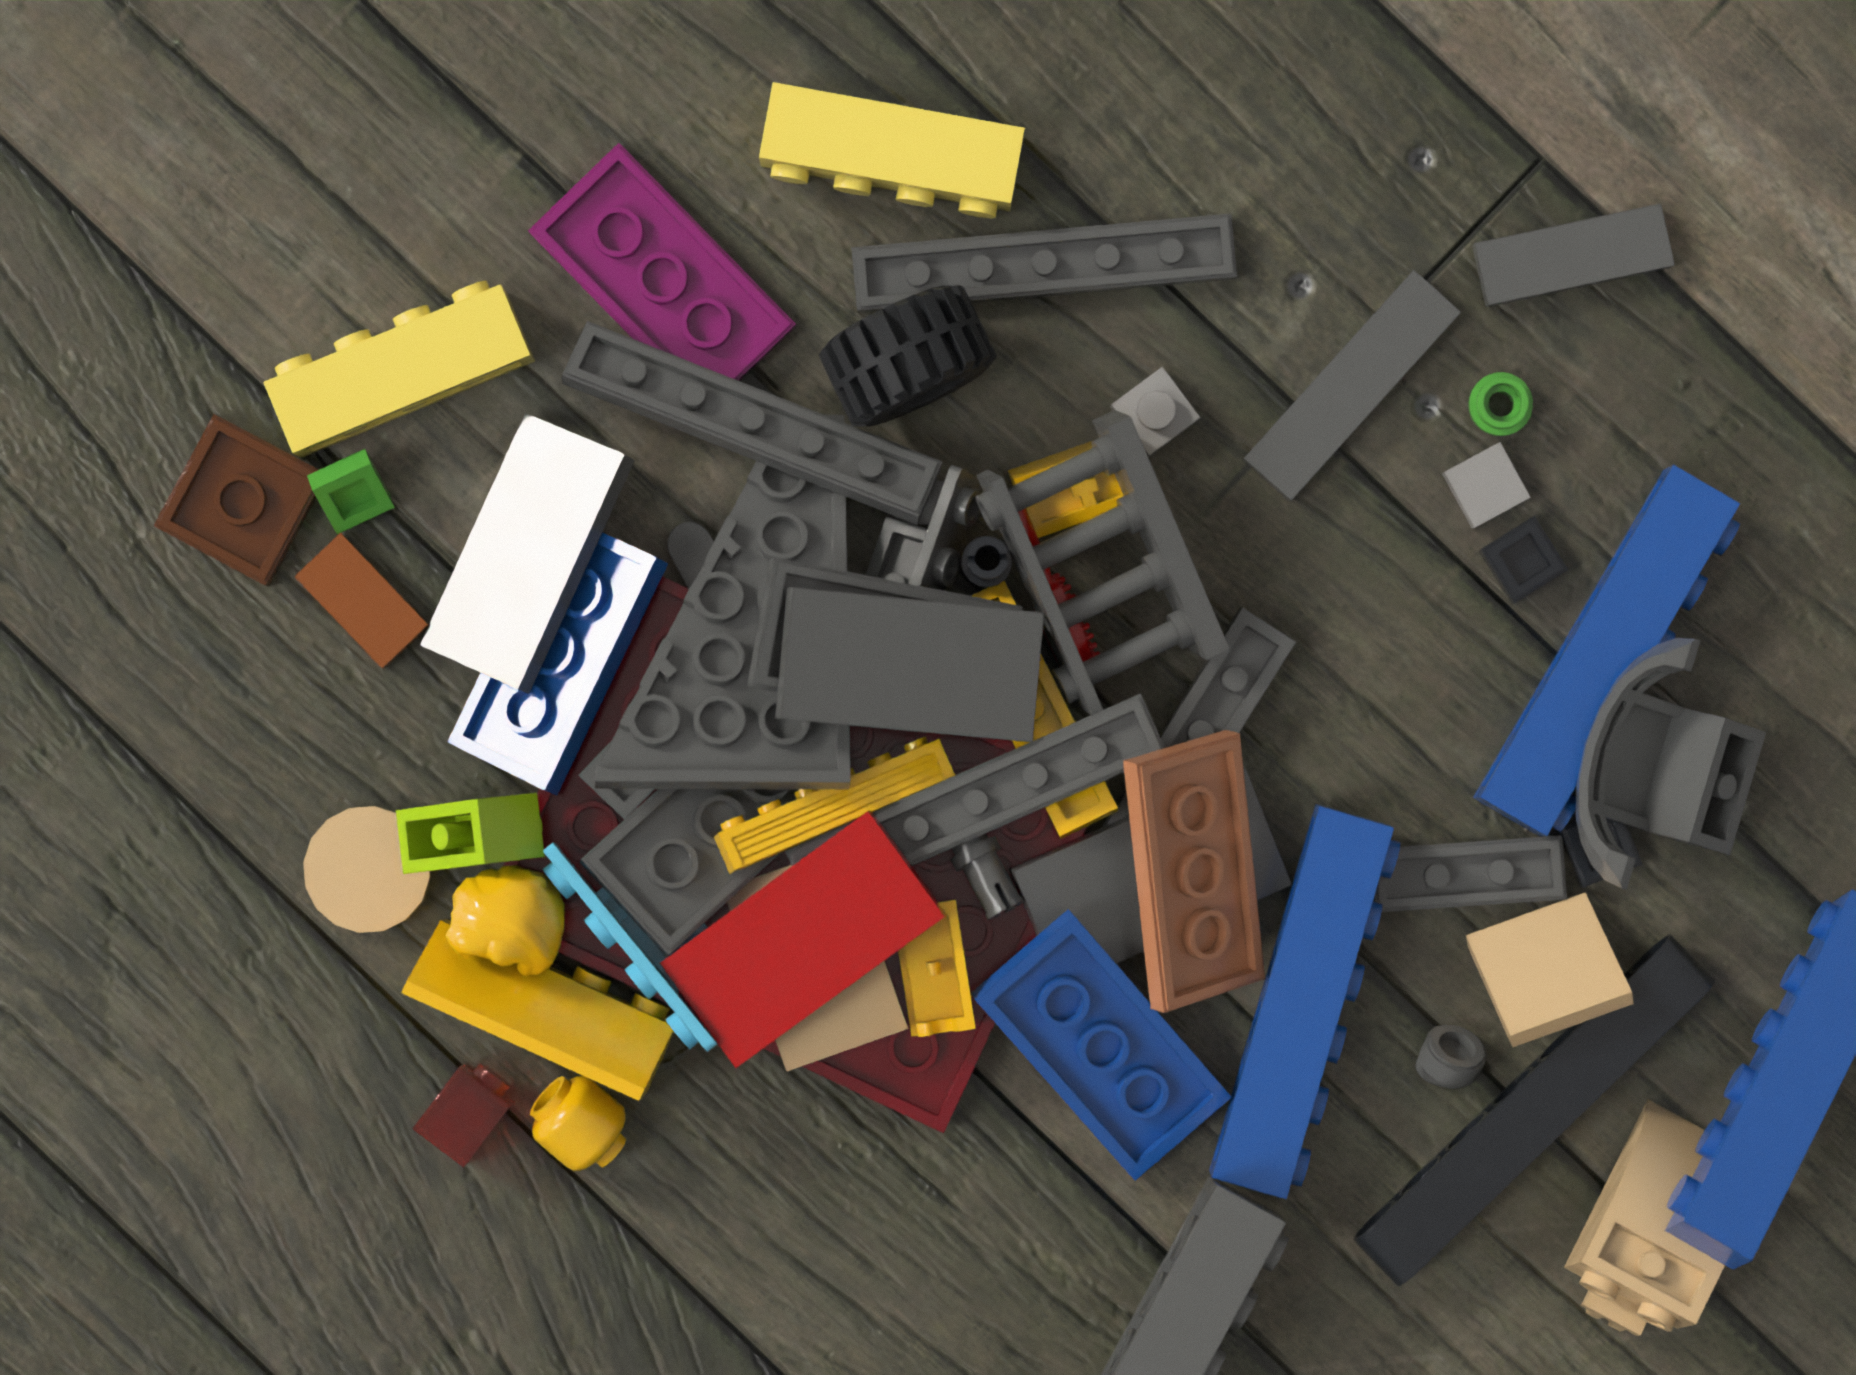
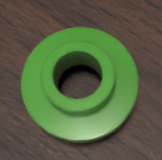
(1520, 400)

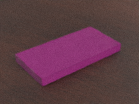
(659, 270)

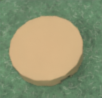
(358, 872)

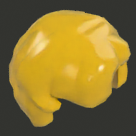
(508, 918)

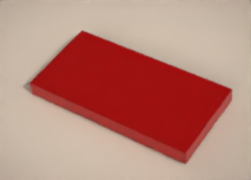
(803, 938)

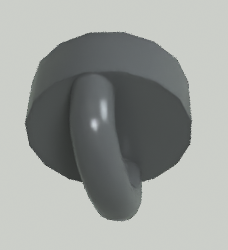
(1451, 1057)

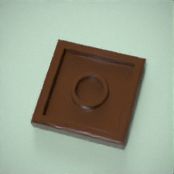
(239, 500)

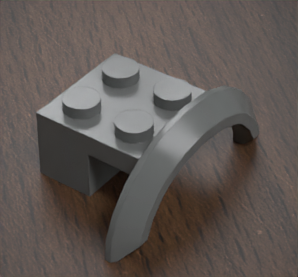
(1661, 767)

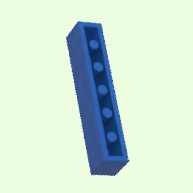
(1622, 619)
(1302, 1001)
(1776, 1098)

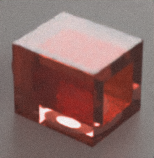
(466, 1112)

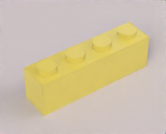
(890, 148)
(399, 369)

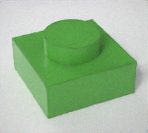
(350, 491)

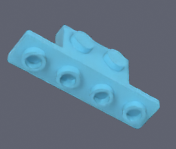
(614, 925)

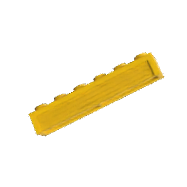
(823, 810)

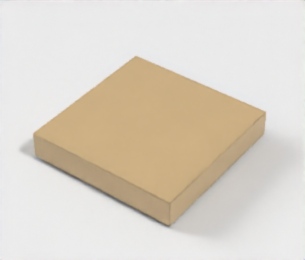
(1549, 969)

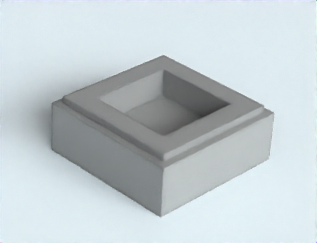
(1486, 485)

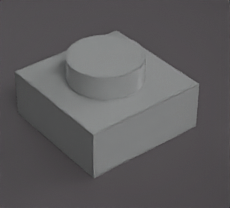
(1157, 410)

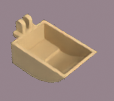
(1624, 1253)

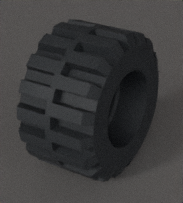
(907, 355)

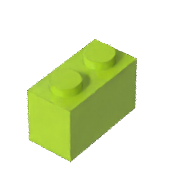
(470, 833)

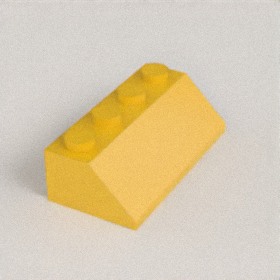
(548, 1014)

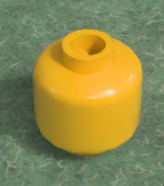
(578, 1123)

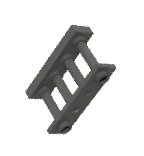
(1164, 568)

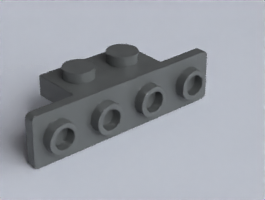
(932, 554)

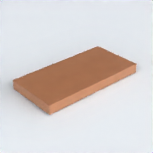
(1194, 870)

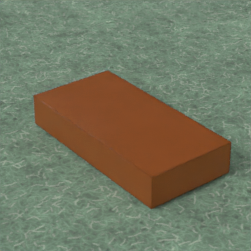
(362, 601)

